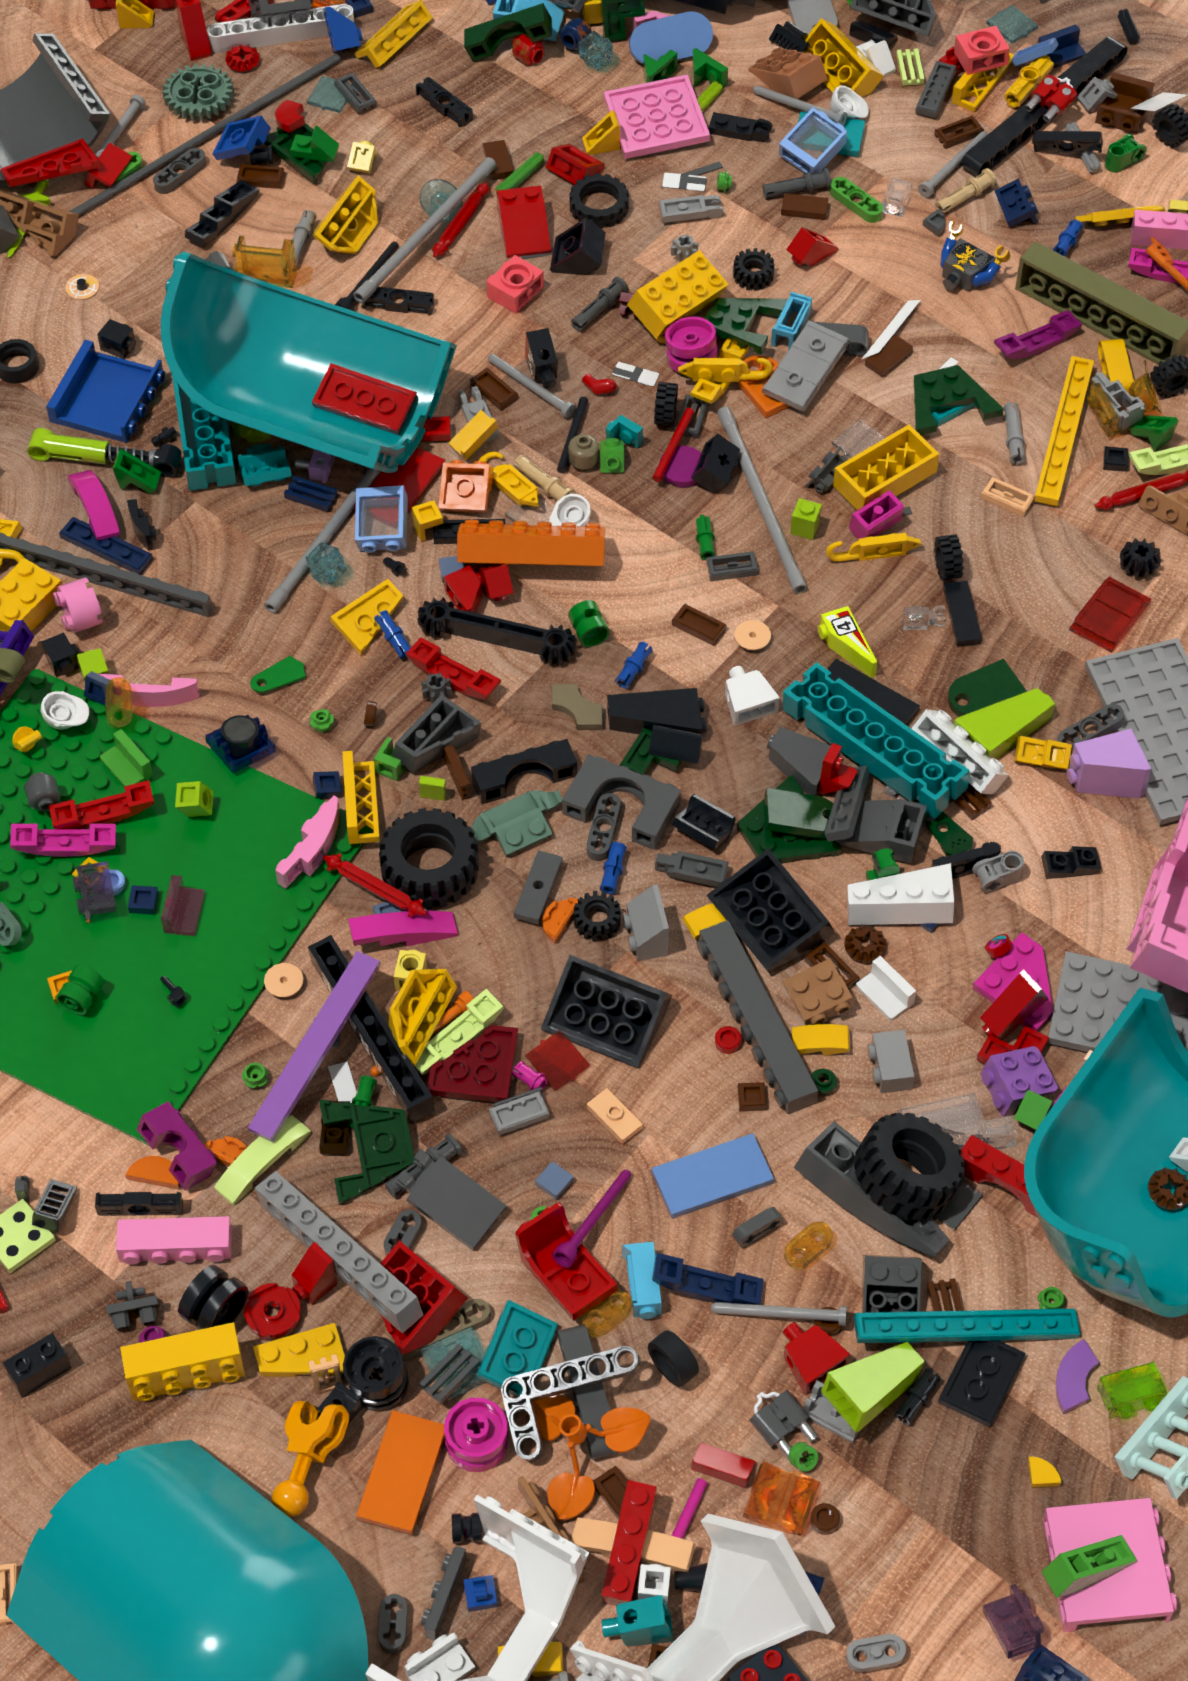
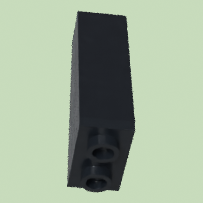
(666, 708)

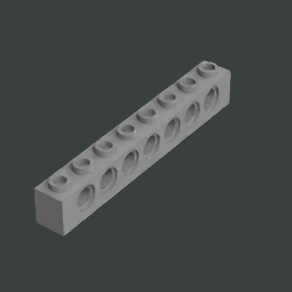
(350, 1260)

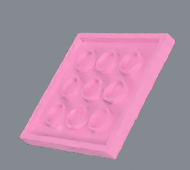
(657, 116)

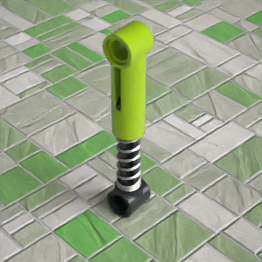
(47, 445)

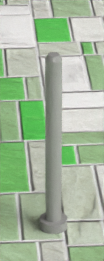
(137, 103)
(839, 117)
(926, 188)
(567, 409)
(782, 1312)

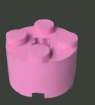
(78, 605)

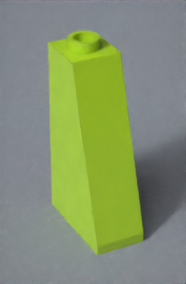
(1003, 722)
(872, 1383)

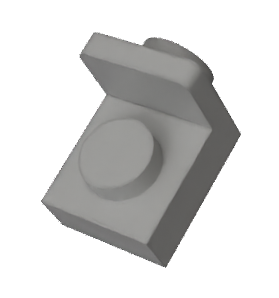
(1096, 93)

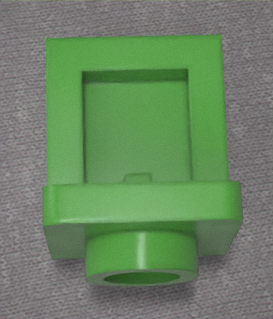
(611, 456)

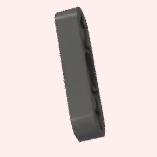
(168, 180)
(1103, 713)
(601, 817)

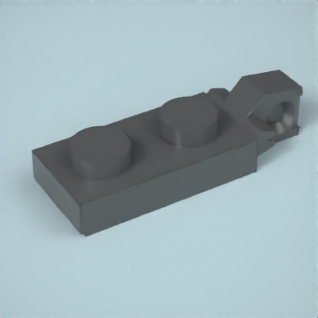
(693, 868)

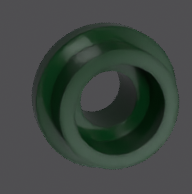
(826, 1087)

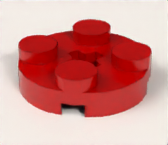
(277, 1326)

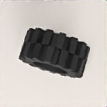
(1171, 125)
(753, 278)
(1170, 376)
(665, 403)
(948, 557)
(597, 903)

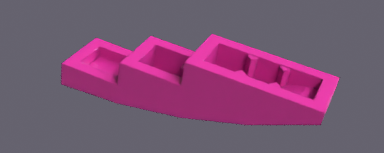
(398, 927)

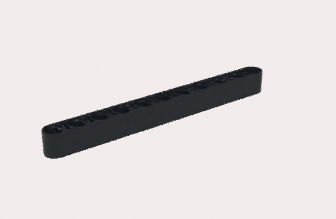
(1023, 124)

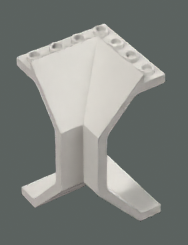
(547, 1577)
(747, 1603)

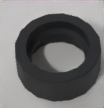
(23, 372)
(673, 1358)

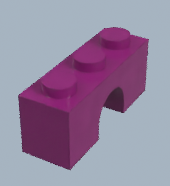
(166, 1127)

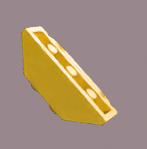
(349, 219)
(419, 1009)

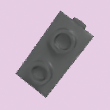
(821, 477)

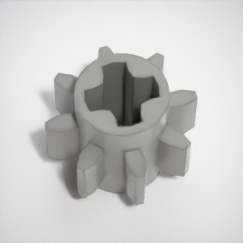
(683, 247)

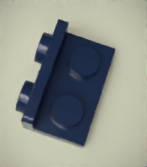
(1016, 203)
(1047, 1666)

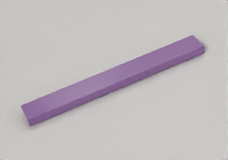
(314, 1046)

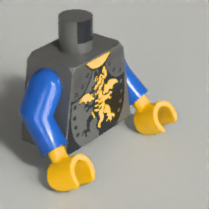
(966, 264)

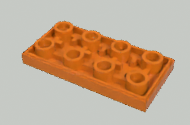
(401, 1472)

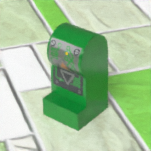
(884, 865)

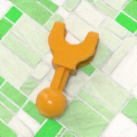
(310, 1442)

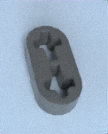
(757, 1227)
(398, 1230)
(399, 1624)

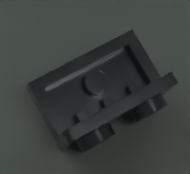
(705, 822)

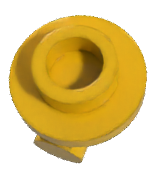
(25, 738)

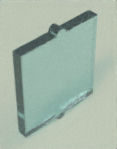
(1012, 24)
(327, 96)

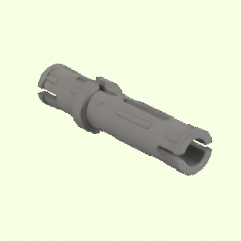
(303, 232)
(1015, 440)

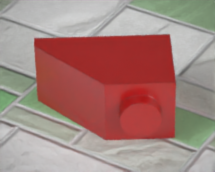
(810, 247)
(495, 580)
(464, 588)
(314, 1275)

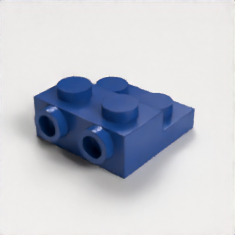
(241, 137)

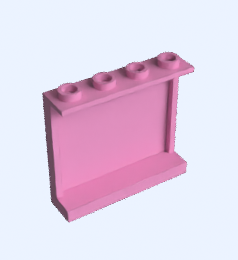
(1129, 1593)

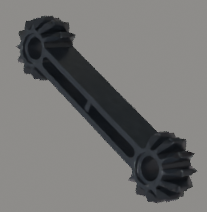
(550, 644)

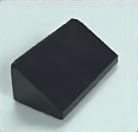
(867, 32)
(676, 744)

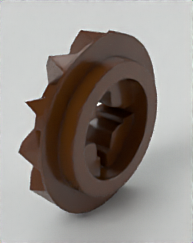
(872, 951)
(1164, 1197)

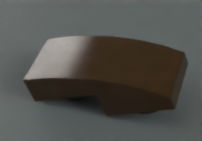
(334, 1137)

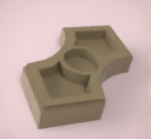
(569, 700)

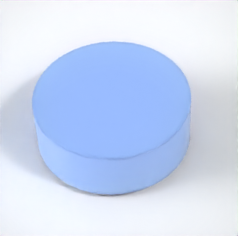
(117, 881)

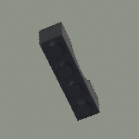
(552, 760)

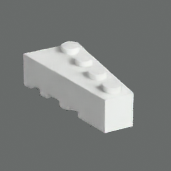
(903, 898)

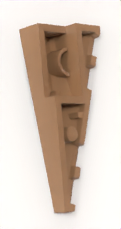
(45, 223)

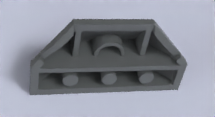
(910, 14)

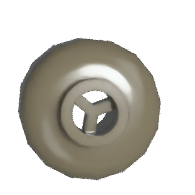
(583, 451)

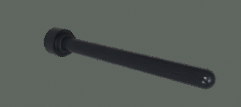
(348, 302)

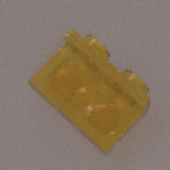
(1104, 411)

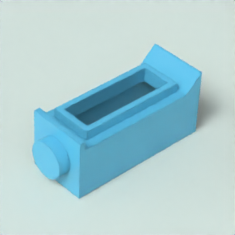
(797, 303)
(643, 1291)

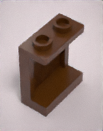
(1117, 111)

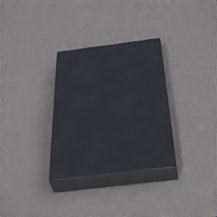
(981, 1379)

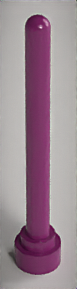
(567, 1252)

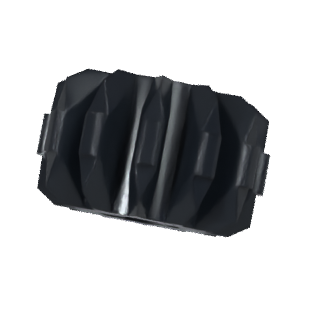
(1140, 558)

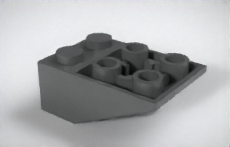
(888, 825)
(891, 1284)

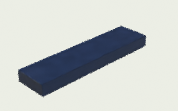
(110, 549)

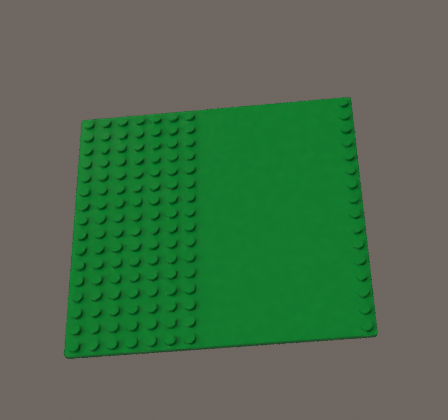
(132, 1042)

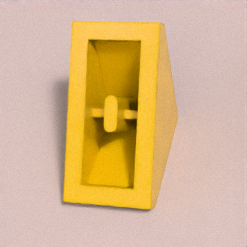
(134, 14)
(603, 136)

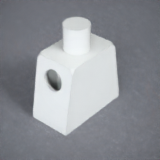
(749, 696)

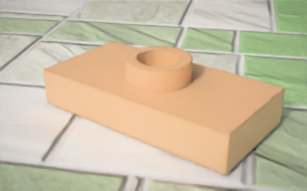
(614, 1116)

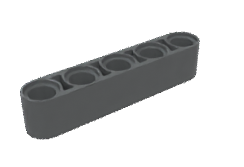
(591, 1400)

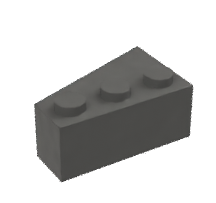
(436, 728)

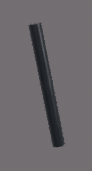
(574, 429)

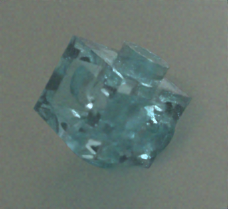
(596, 50)
(326, 563)

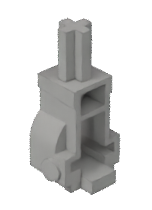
(1118, 395)

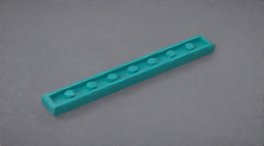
(966, 1325)

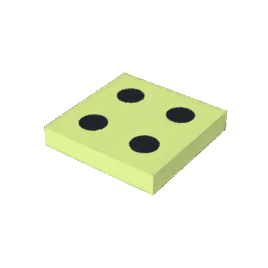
(19, 1237)

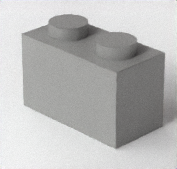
(892, 1061)

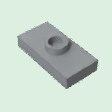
(519, 1113)

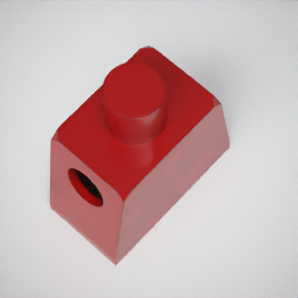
(812, 1355)

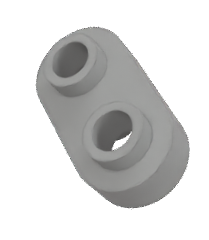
(874, 1651)

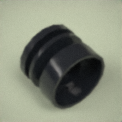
(372, 1359)

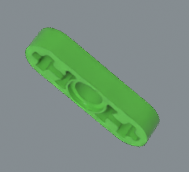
(845, 190)

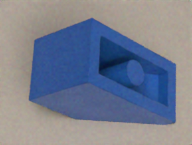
(341, 30)

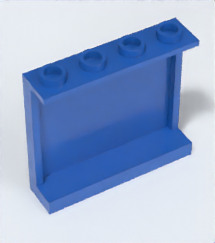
(104, 394)

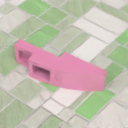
(317, 840)

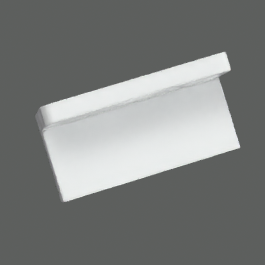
(887, 989)

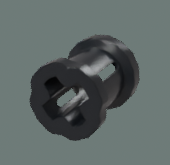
(261, 155)

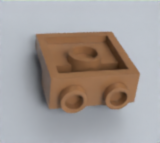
(819, 993)

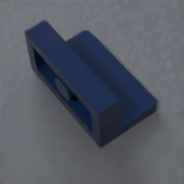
(1068, 46)

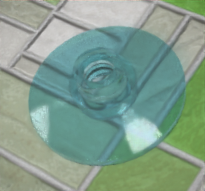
(438, 191)

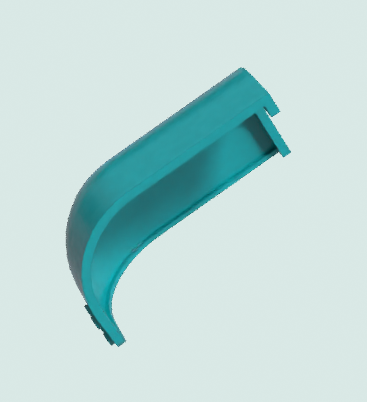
(264, 350)
(1096, 1156)
(185, 1577)

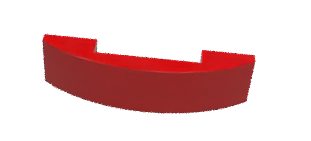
(463, 679)
(104, 810)

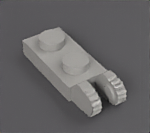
(690, 208)
(471, 409)

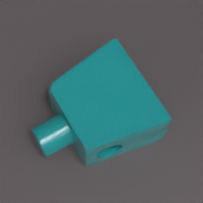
(641, 1622)

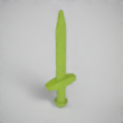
(37, 196)

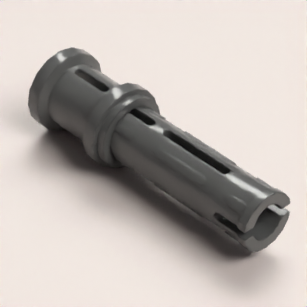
(807, 183)
(606, 298)
(445, 1149)

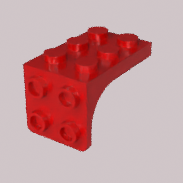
(574, 1287)

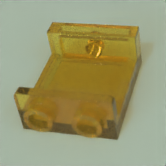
(267, 264)

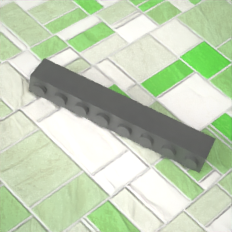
(757, 1018)

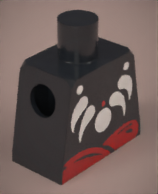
(543, 363)

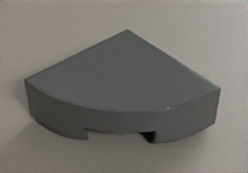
(935, 222)
(22, 1188)

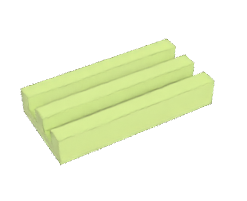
(908, 56)

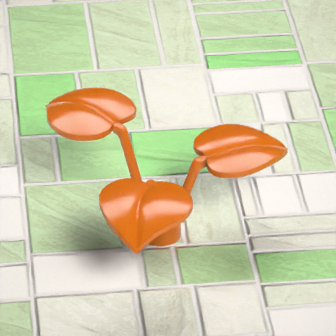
(623, 1432)

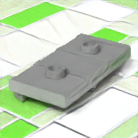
(806, 366)

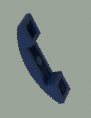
(706, 1284)

